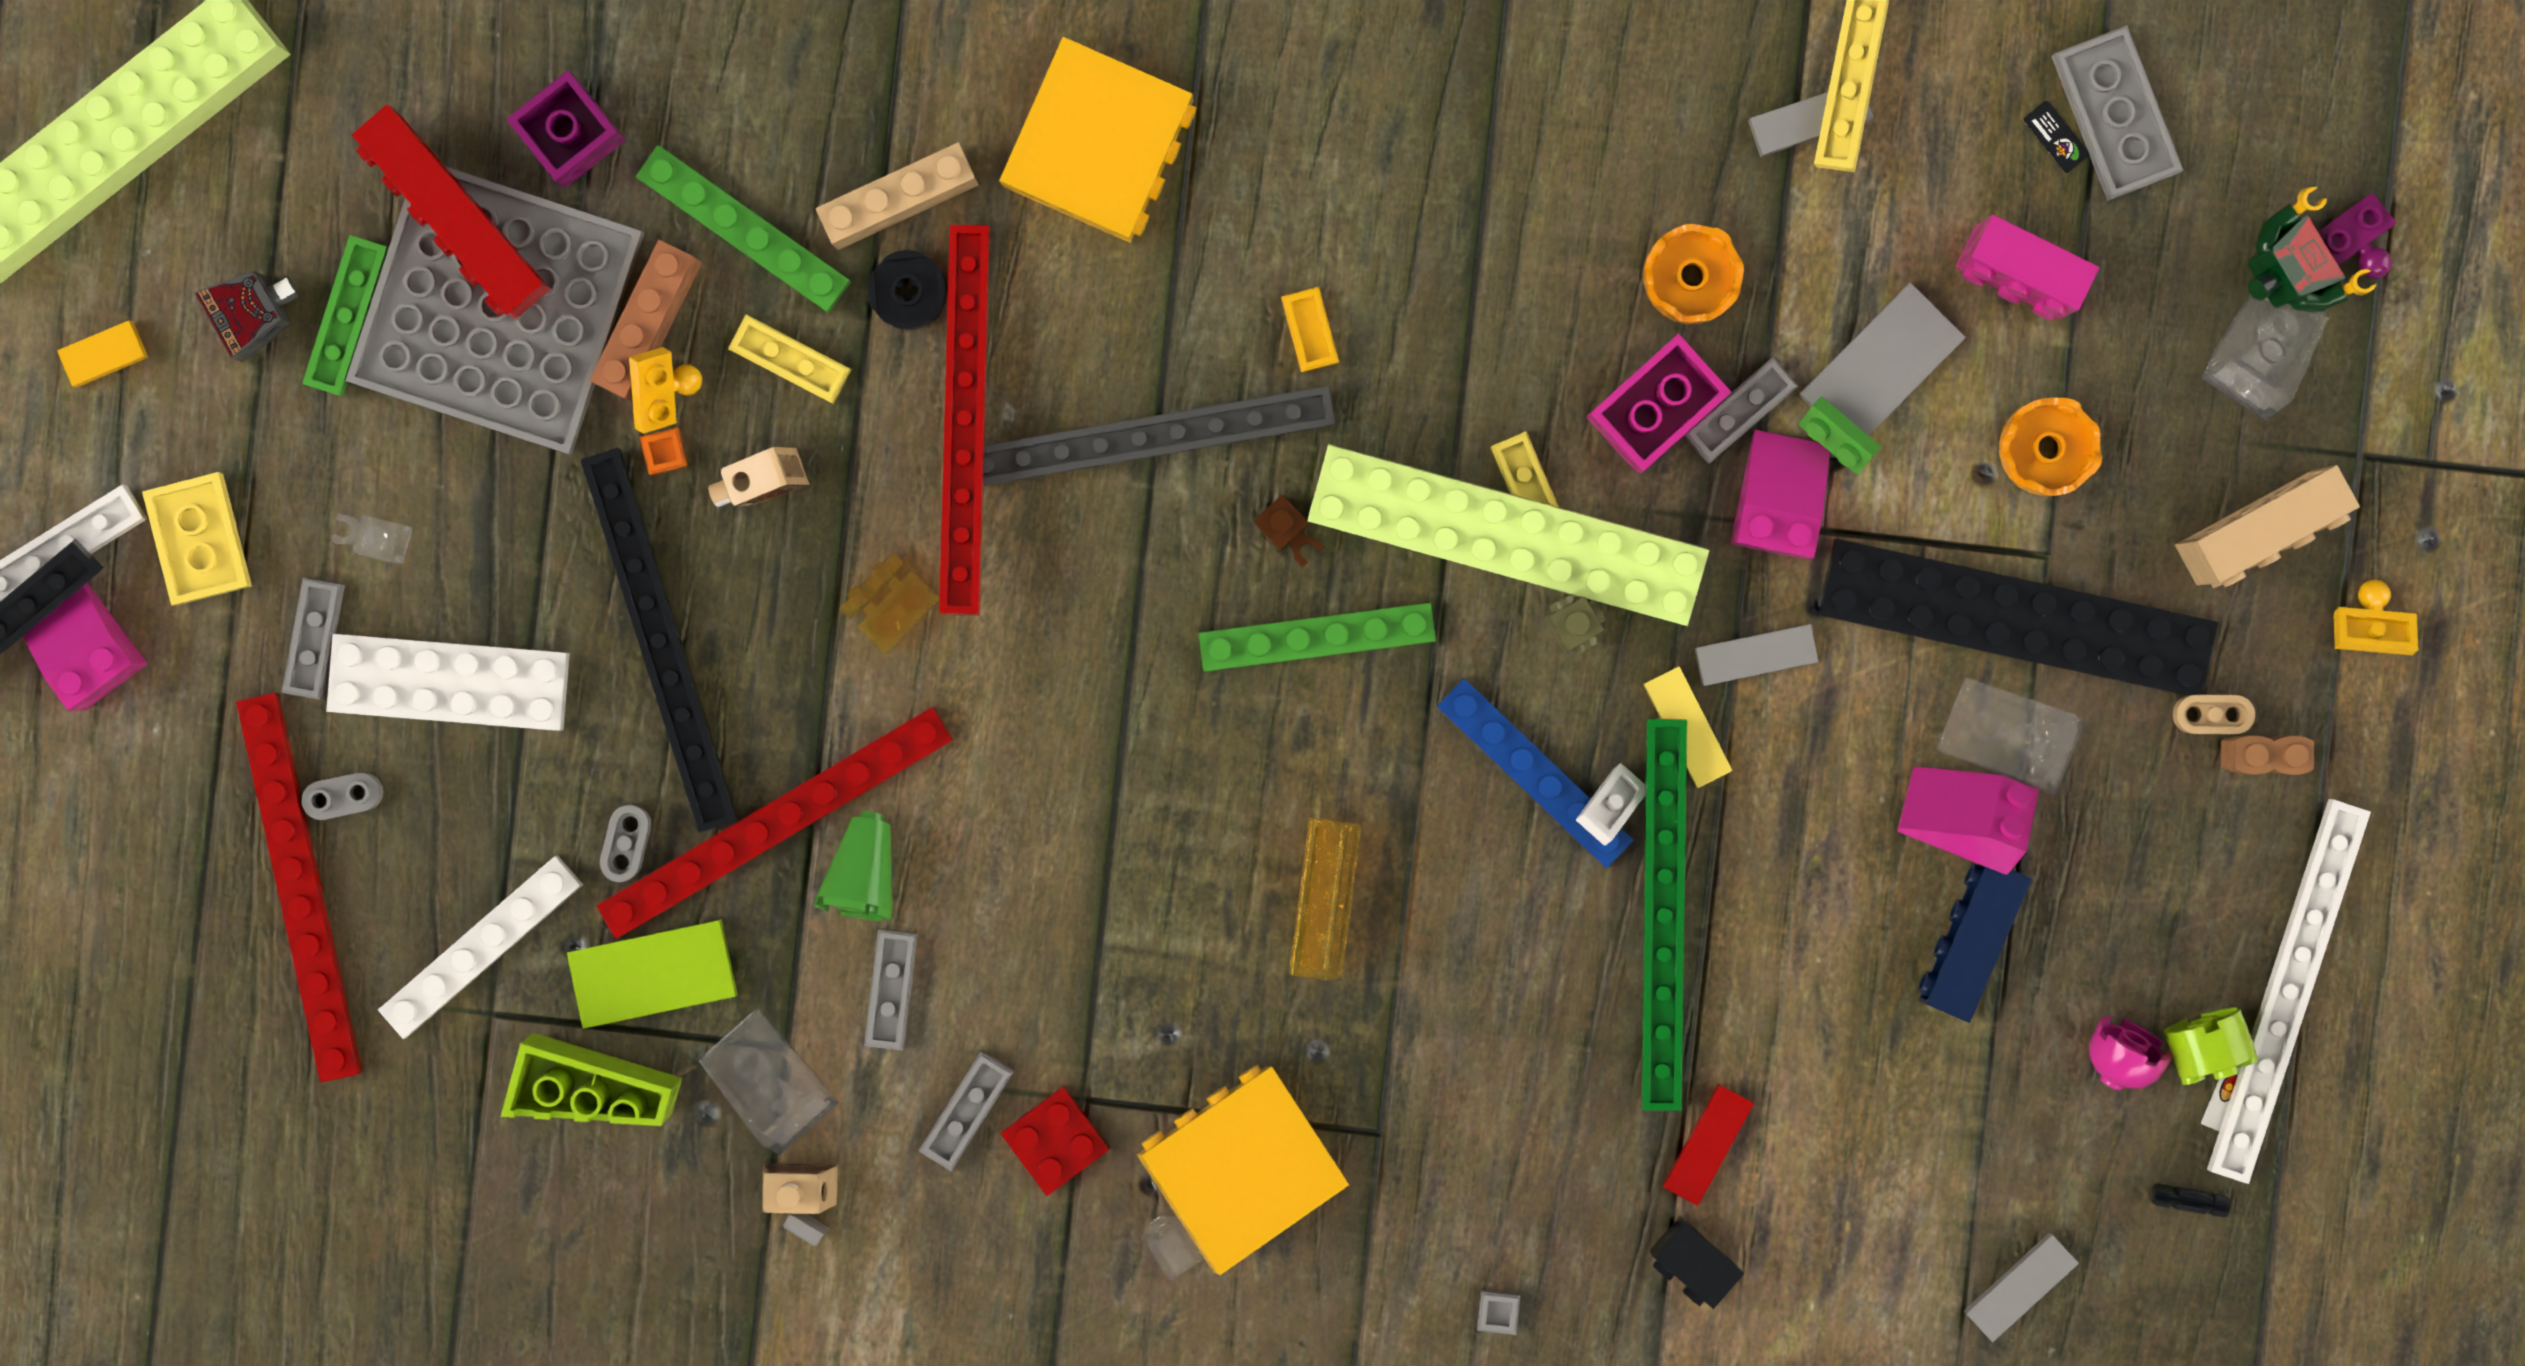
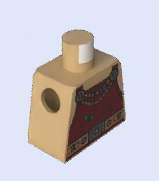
(759, 478)
(798, 1188)

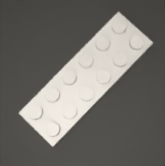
(448, 682)

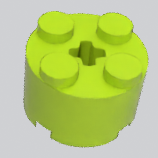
(2210, 1045)

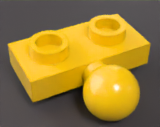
(655, 388)
(2372, 627)

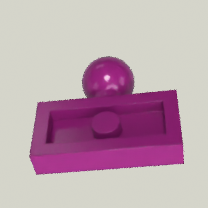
(2355, 231)

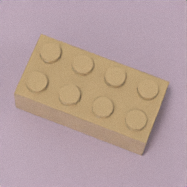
(2268, 525)

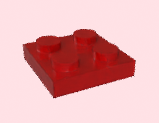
(1055, 1140)

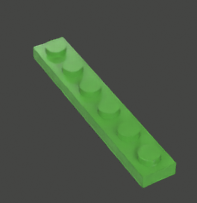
(743, 229)
(1317, 637)

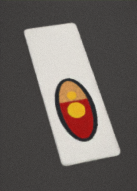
(2219, 1102)

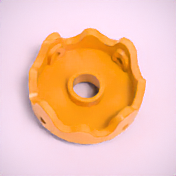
(1713, 254)
(2076, 439)

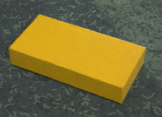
(1310, 329)
(102, 354)

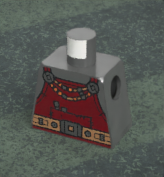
(247, 311)

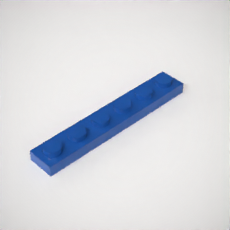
(1527, 767)

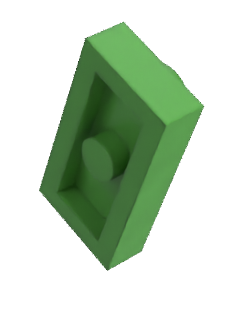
(1839, 435)

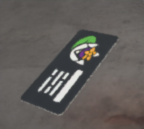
(2056, 137)

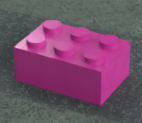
(2026, 268)
(1658, 404)

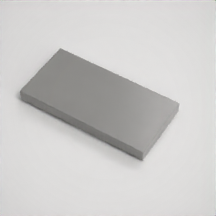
(2117, 113)
(1886, 360)

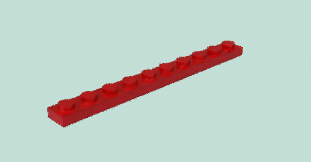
(964, 420)
(774, 823)
(299, 887)

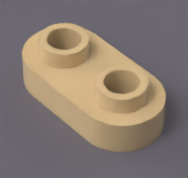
(2212, 714)

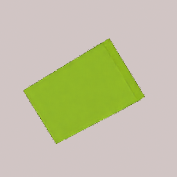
(652, 974)

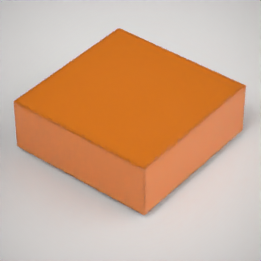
(664, 451)

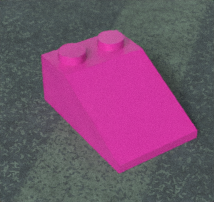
(1782, 496)
(82, 650)
(1970, 815)

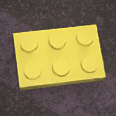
(197, 539)

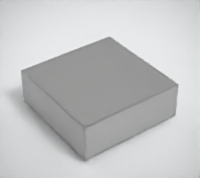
(805, 1228)
(1498, 1312)

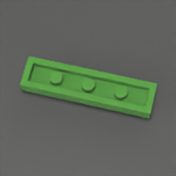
(345, 315)

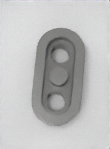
(341, 797)
(625, 842)

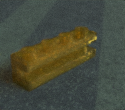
(1325, 899)

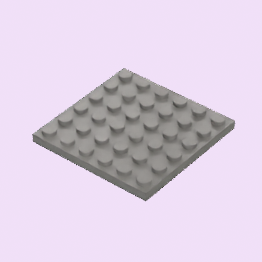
(448, 351)

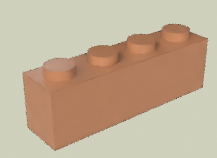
(646, 315)

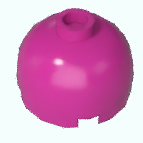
(2127, 1055)

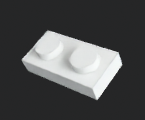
(1612, 804)

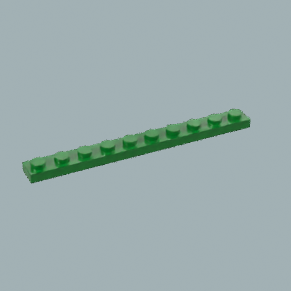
(1663, 914)

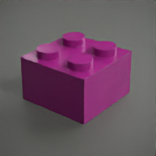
(566, 129)

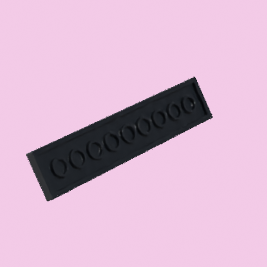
(2017, 618)

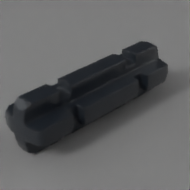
(2190, 1200)

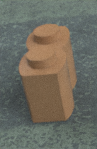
(2267, 754)

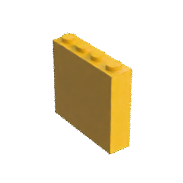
(1098, 140)
(1241, 1168)

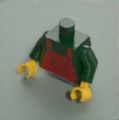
(2296, 264)

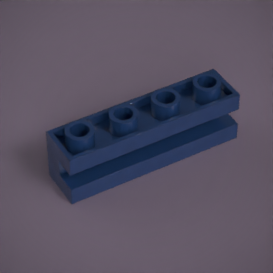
(1973, 941)

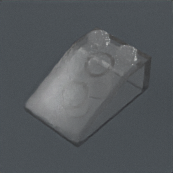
(2264, 355)
(2011, 735)
(767, 1082)

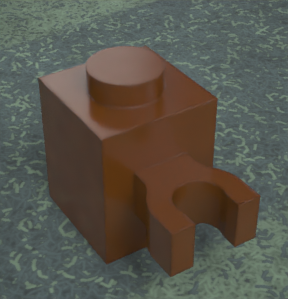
(1284, 527)

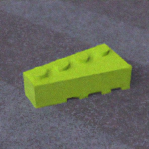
(586, 1085)

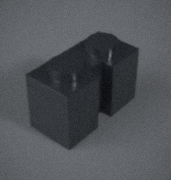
(1695, 1263)

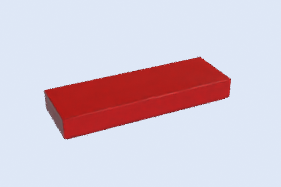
(1707, 1144)

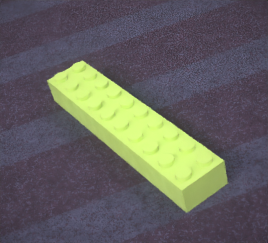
(130, 123)
(1508, 534)

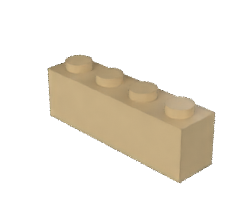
(897, 196)

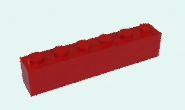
(451, 213)

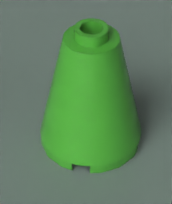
(861, 871)

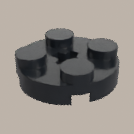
(890, 276)

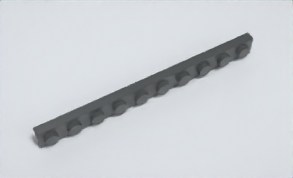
(1158, 435)

